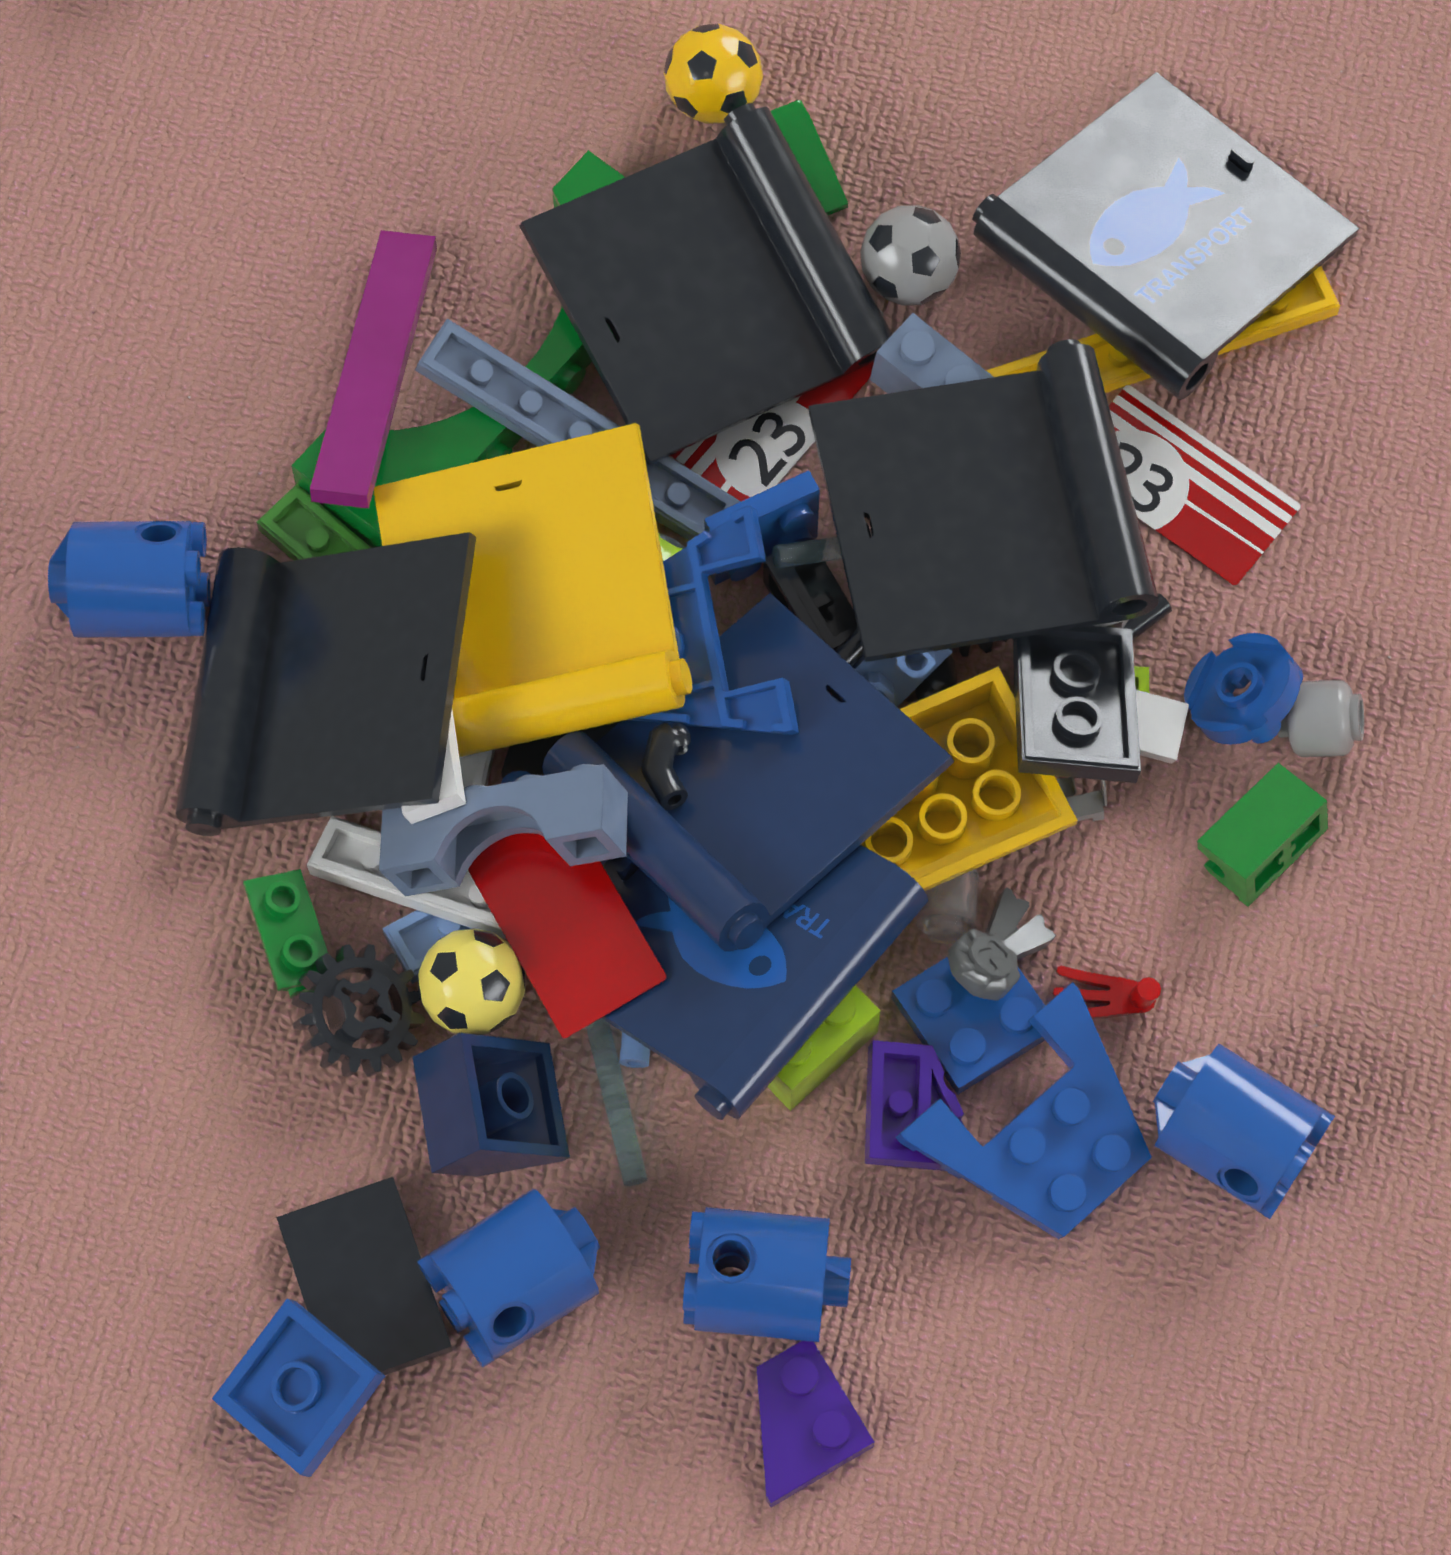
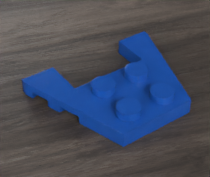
(753, 708)
(1063, 1147)

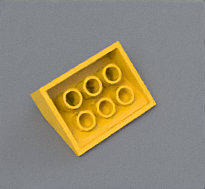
(980, 801)

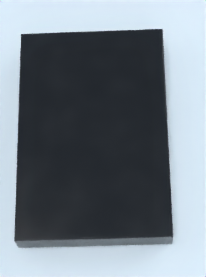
(1077, 704)
(364, 1278)

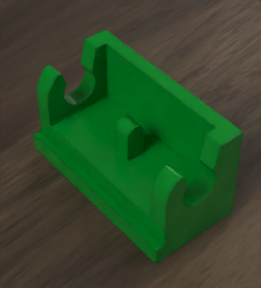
(1264, 833)

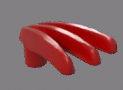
(1124, 995)

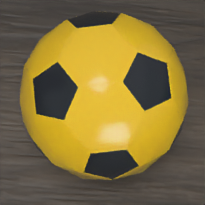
(712, 72)

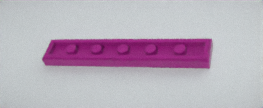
(373, 370)

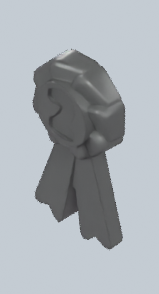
(988, 960)

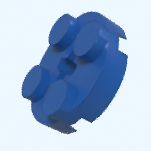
(1258, 710)

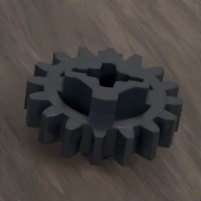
(372, 991)

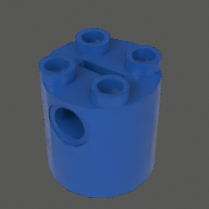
(132, 579)
(1237, 1127)
(514, 1274)
(782, 1279)

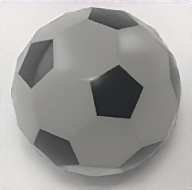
(910, 255)

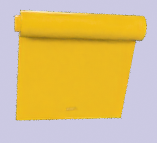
(563, 588)

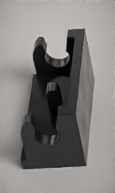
(814, 598)

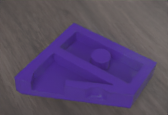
(900, 1087)
(804, 1421)

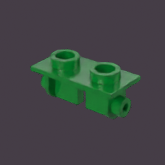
(286, 927)

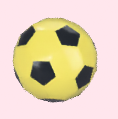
(471, 982)

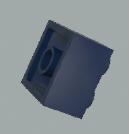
(489, 1105)

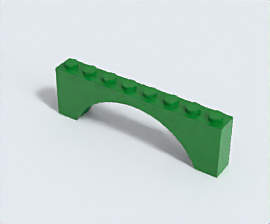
(471, 434)

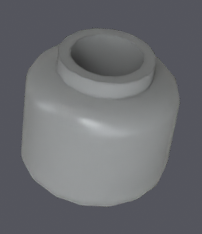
(1324, 719)

